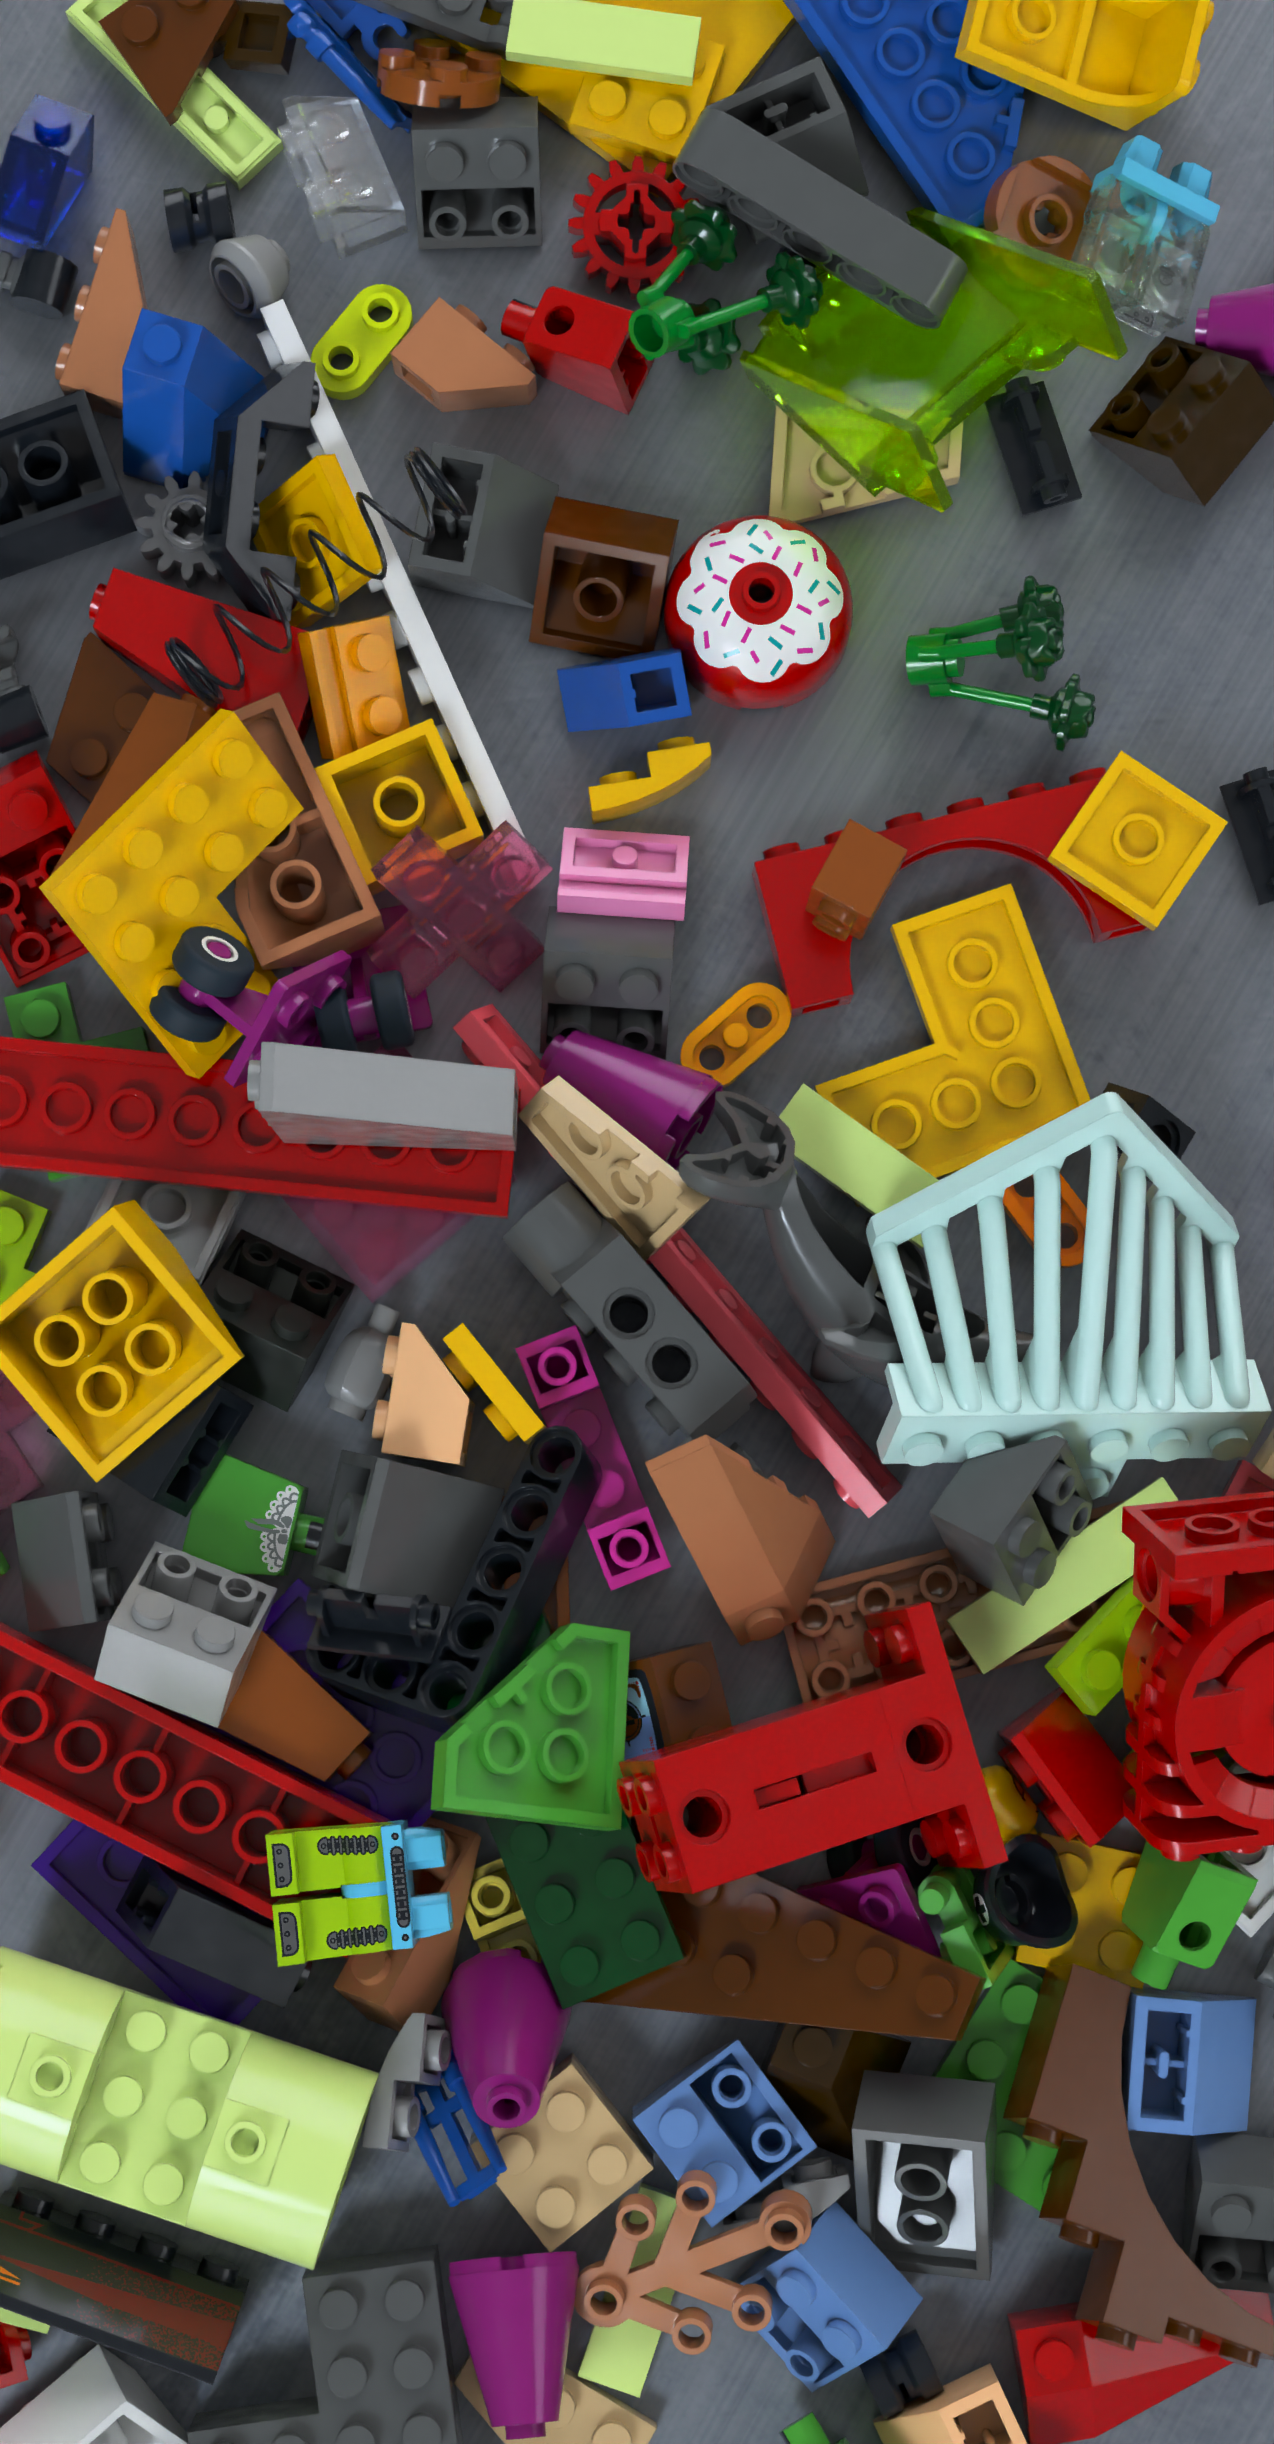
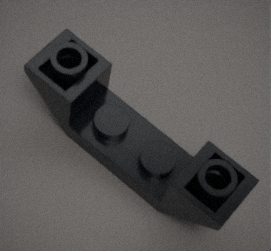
(238, 454)

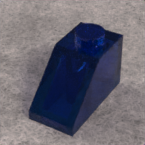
(44, 170)

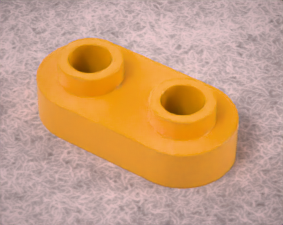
(733, 1035)

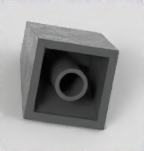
(402, 1529)

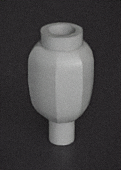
(356, 1368)

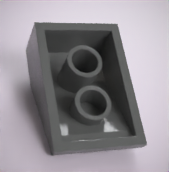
(927, 2171)

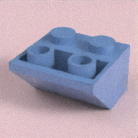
(1187, 2061)
(726, 2122)
(831, 2300)

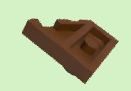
(168, 44)
(96, 717)

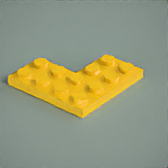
(167, 861)
(995, 1038)

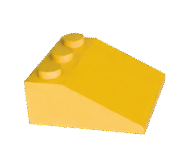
(113, 1339)

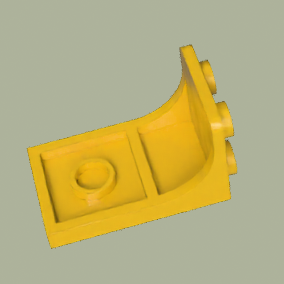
(1091, 55)

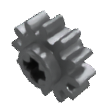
(170, 515)

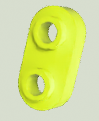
(363, 340)

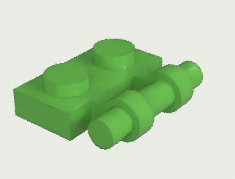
(965, 1940)

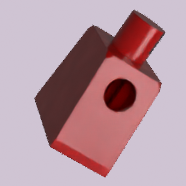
(580, 345)

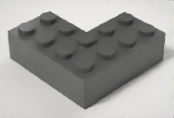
(375, 2359)

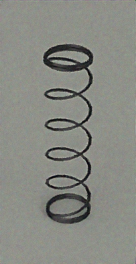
(207, 686)

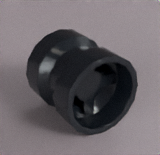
(214, 216)
(901, 2374)

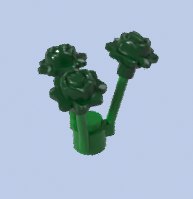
(705, 330)
(1034, 642)

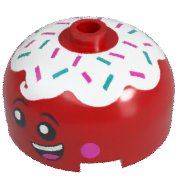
(750, 649)

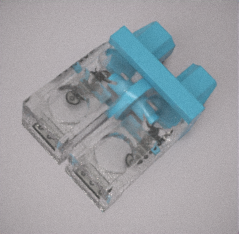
(1147, 235)

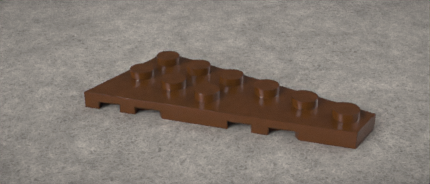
(795, 1961)

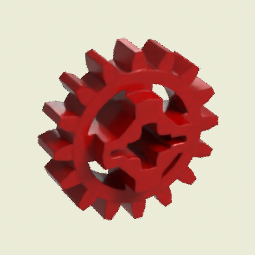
(611, 225)

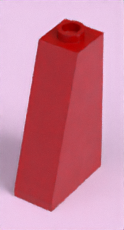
(141, 614)

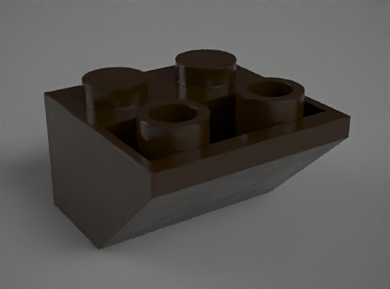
(1187, 418)

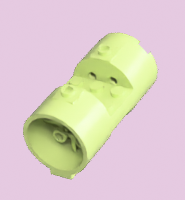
(174, 2110)

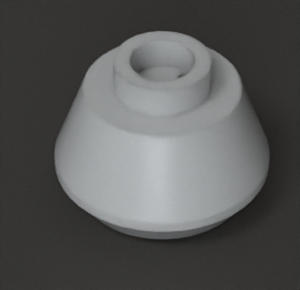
(249, 273)

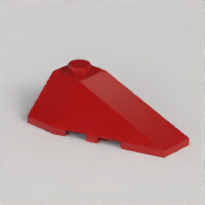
(1085, 2387)

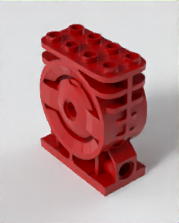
(1201, 1674)

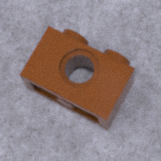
(854, 882)

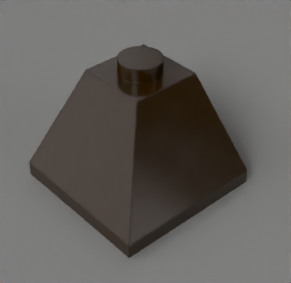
(822, 2073)

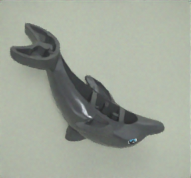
(819, 1260)

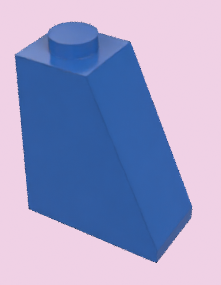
(172, 391)

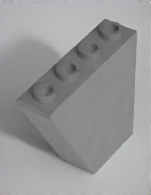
(382, 1099)

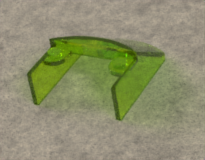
(890, 390)

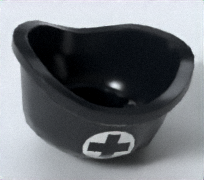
(1027, 1896)

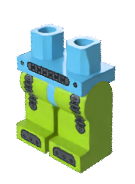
(376, 1883)

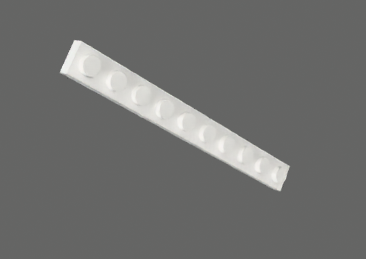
(409, 625)

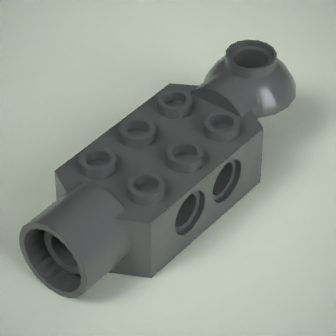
(597, 1269)

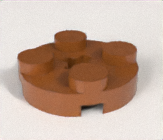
(435, 74)
(1030, 187)

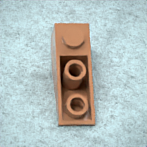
(106, 321)
(412, 1980)

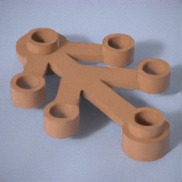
(686, 2265)

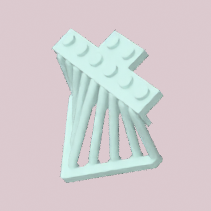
(1100, 1405)

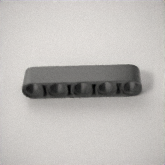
(820, 218)

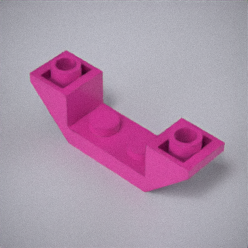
(572, 1398)

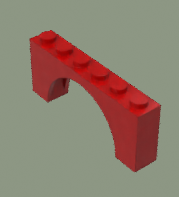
(1027, 826)

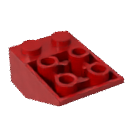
(32, 840)

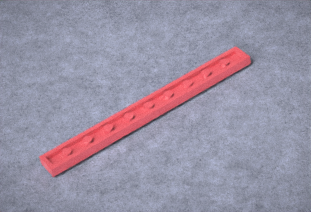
(732, 1324)

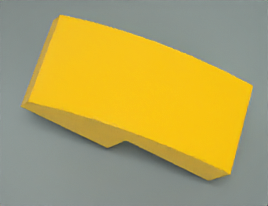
(669, 771)

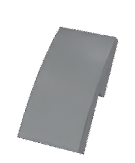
(414, 2059)
(813, 2178)

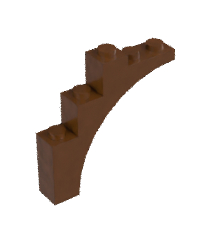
(1073, 2102)

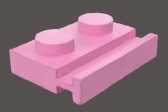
(623, 874)

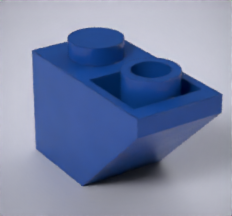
(625, 691)

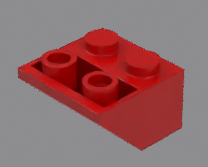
(1069, 1766)

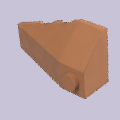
(305, 887)
(745, 1534)

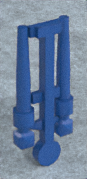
(339, 57)
(444, 2113)

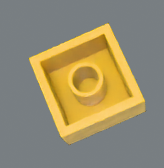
(392, 789)

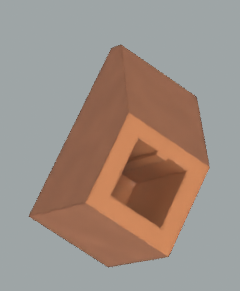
(459, 365)

